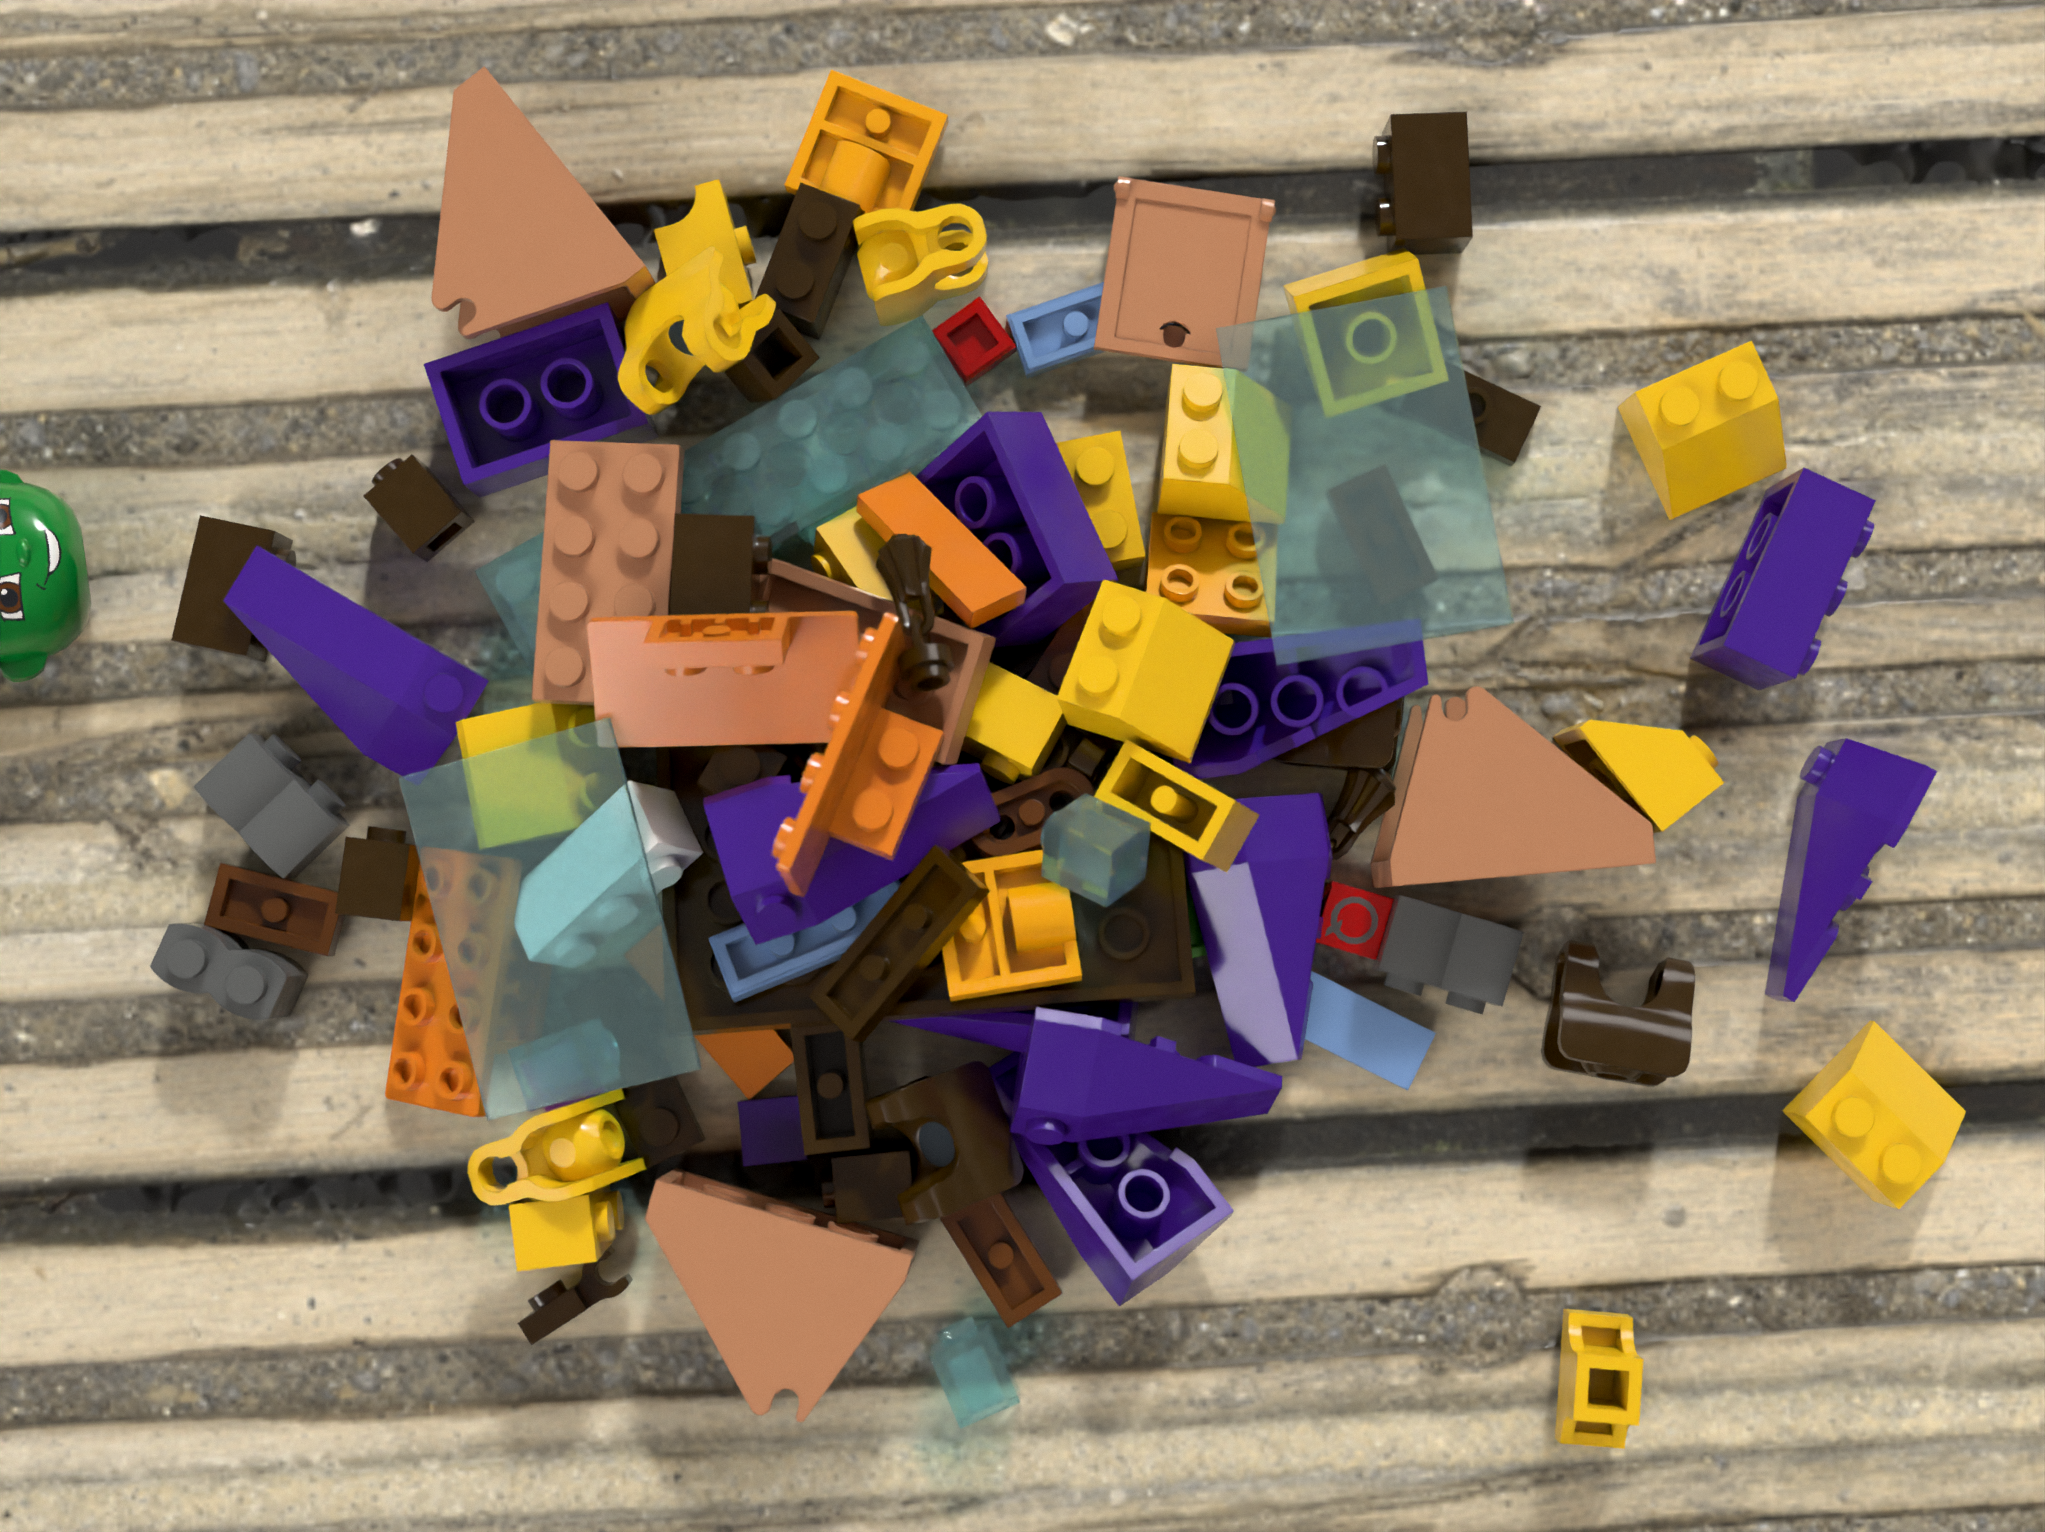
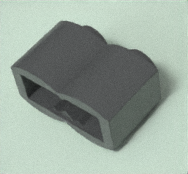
(273, 804)
(1447, 952)
(219, 962)

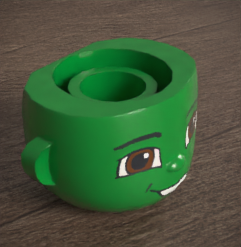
(41, 577)

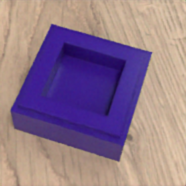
(771, 1130)

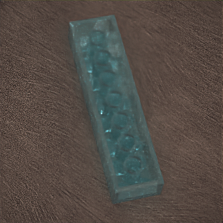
(795, 457)

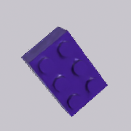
(533, 388)
(1022, 504)
(1785, 580)

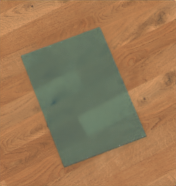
(1363, 476)
(549, 921)

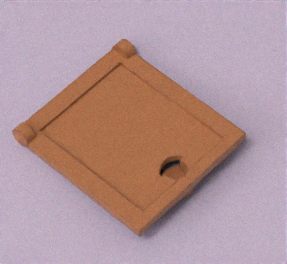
(1184, 262)

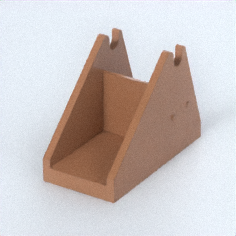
(518, 227)
(1495, 801)
(776, 1282)

